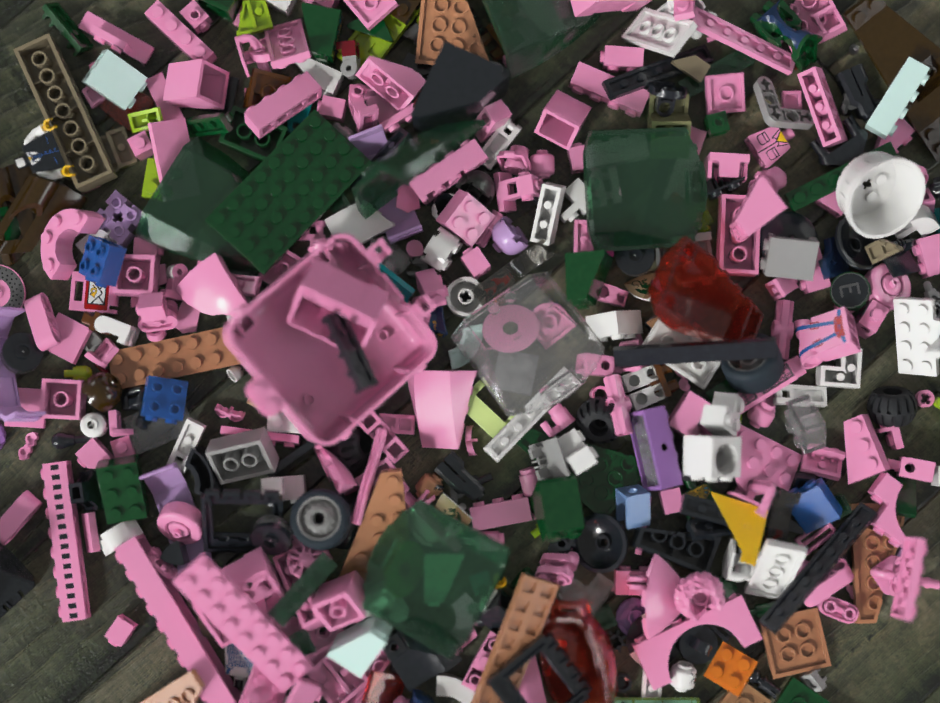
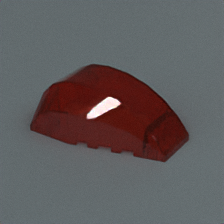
(699, 297)

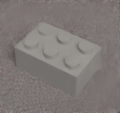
(242, 455)

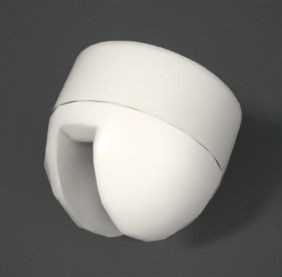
(235, 373)

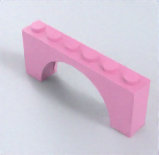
(655, 652)

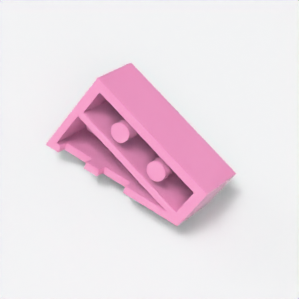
(863, 450)

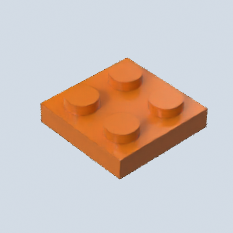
(731, 669)

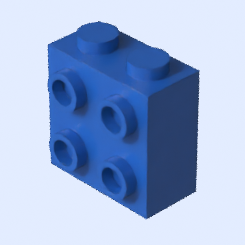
(102, 261)
(164, 399)
(816, 506)

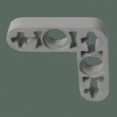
(775, 115)

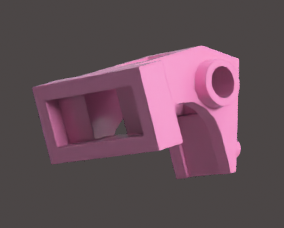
(363, 115)
(527, 188)

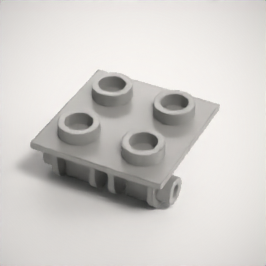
(549, 459)

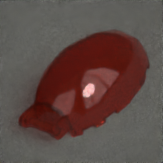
(586, 646)

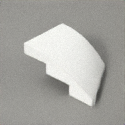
(353, 223)

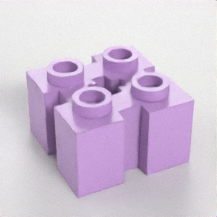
(119, 206)

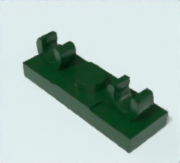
(66, 28)
(209, 124)

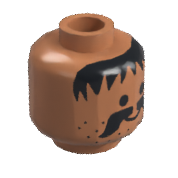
(430, 482)

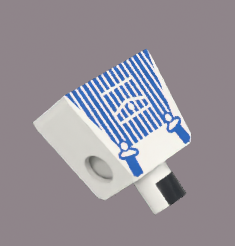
(237, 665)

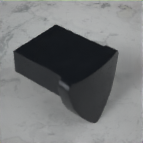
(175, 554)

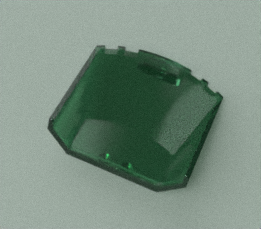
(642, 188)
(433, 577)

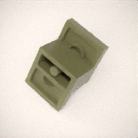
(678, 118)

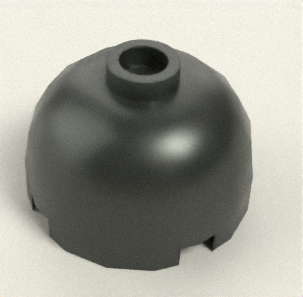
(479, 185)

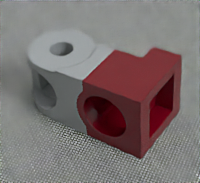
(350, 58)

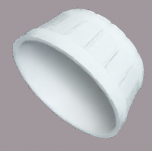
(891, 199)

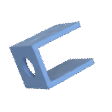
(633, 506)

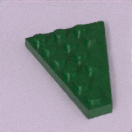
(600, 480)

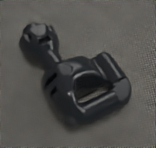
(135, 404)

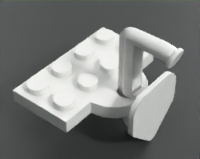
(660, 31)
(917, 336)
(773, 571)

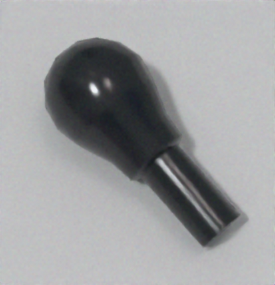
(63, 440)

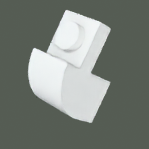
(576, 195)
(924, 222)
(118, 535)

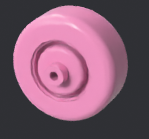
(885, 287)
(180, 522)

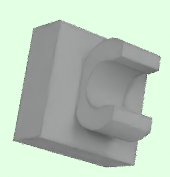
(813, 680)

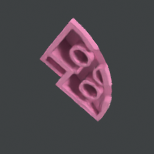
(819, 17)
(211, 287)
(336, 471)
(659, 597)

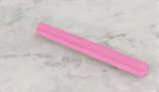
(369, 476)

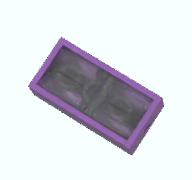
(655, 449)

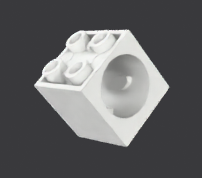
(711, 457)

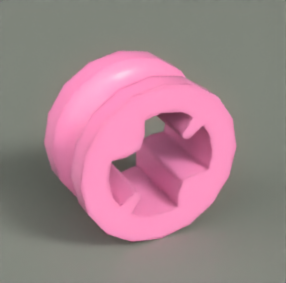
(930, 399)

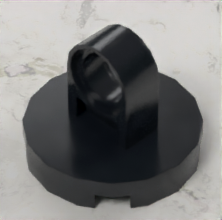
(668, 93)
(698, 644)

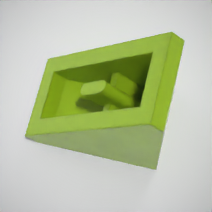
(140, 119)

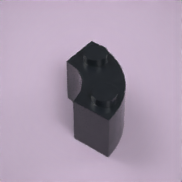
(202, 471)

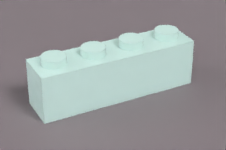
(897, 97)

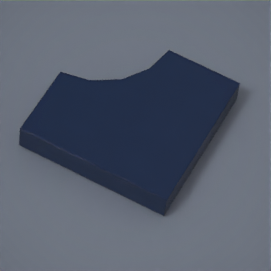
(832, 263)

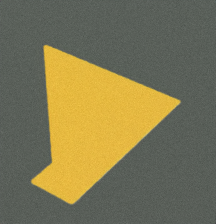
(744, 524)

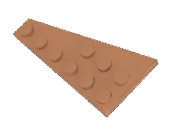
(865, 554)

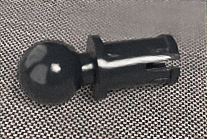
(764, 684)

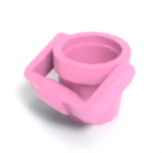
(516, 161)

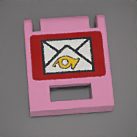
(93, 297)

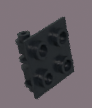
(726, 184)
(902, 262)

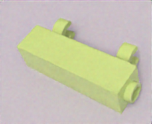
(483, 414)

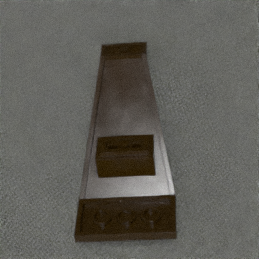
(889, 44)

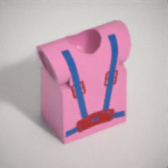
(826, 337)

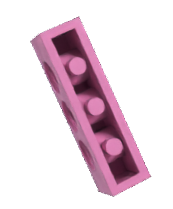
(822, 107)

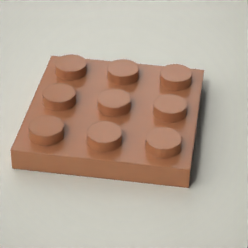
(797, 646)

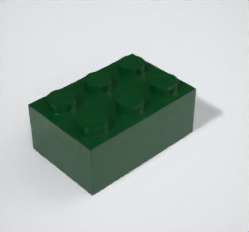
(244, 140)
(121, 489)

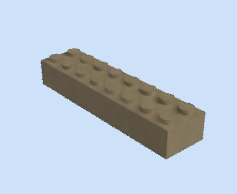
(62, 101)

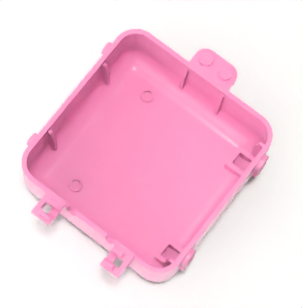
(304, 372)

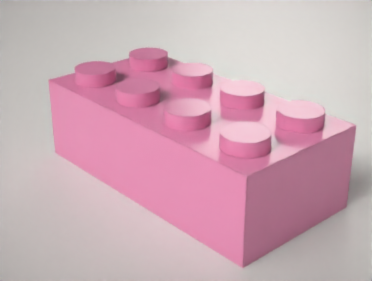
(733, 255)

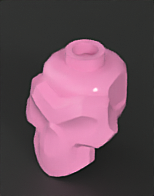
(775, 177)
(762, 413)

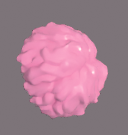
(697, 593)

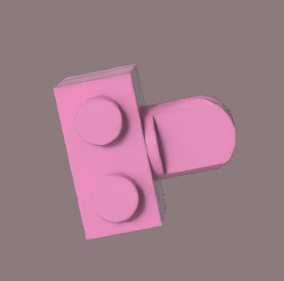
(630, 581)

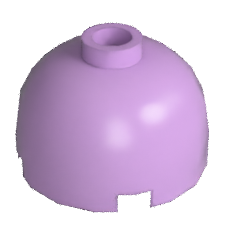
(508, 238)

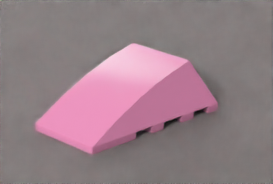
(441, 405)
(338, 682)

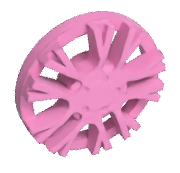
(303, 560)
(163, 567)

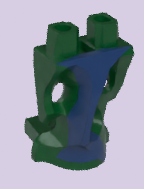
(774, 25)

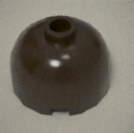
(102, 390)

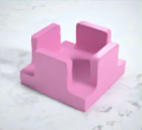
(726, 165)

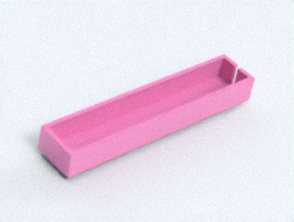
(176, 621)

